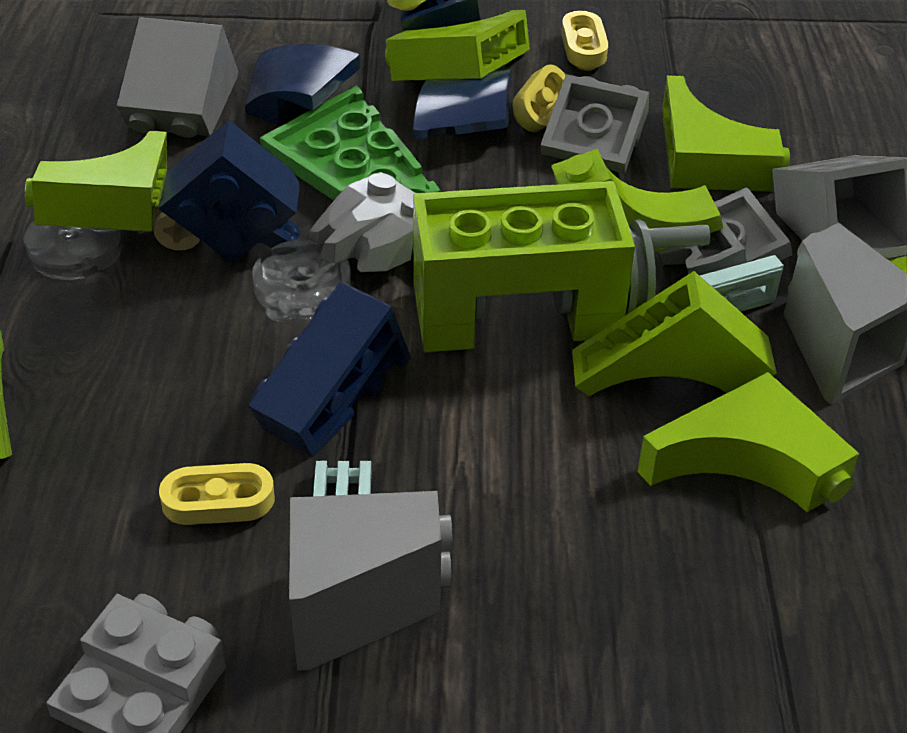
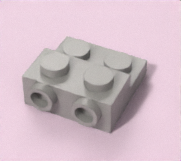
(593, 117)
(139, 671)

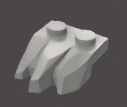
(368, 223)
(745, 237)

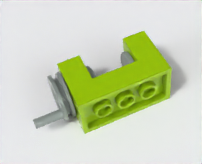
(532, 242)

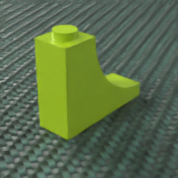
(458, 50)
(714, 149)
(103, 191)
(654, 208)
(676, 334)
(758, 436)

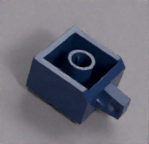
(232, 194)

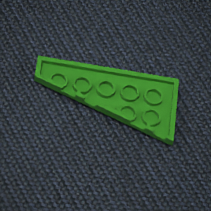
(343, 145)

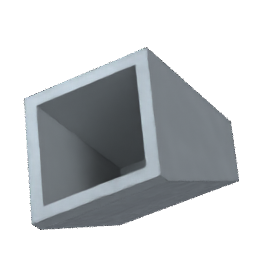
(177, 77)
(854, 190)
(847, 312)
(363, 569)

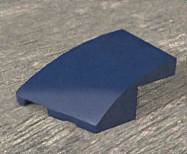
(296, 78)
(463, 105)

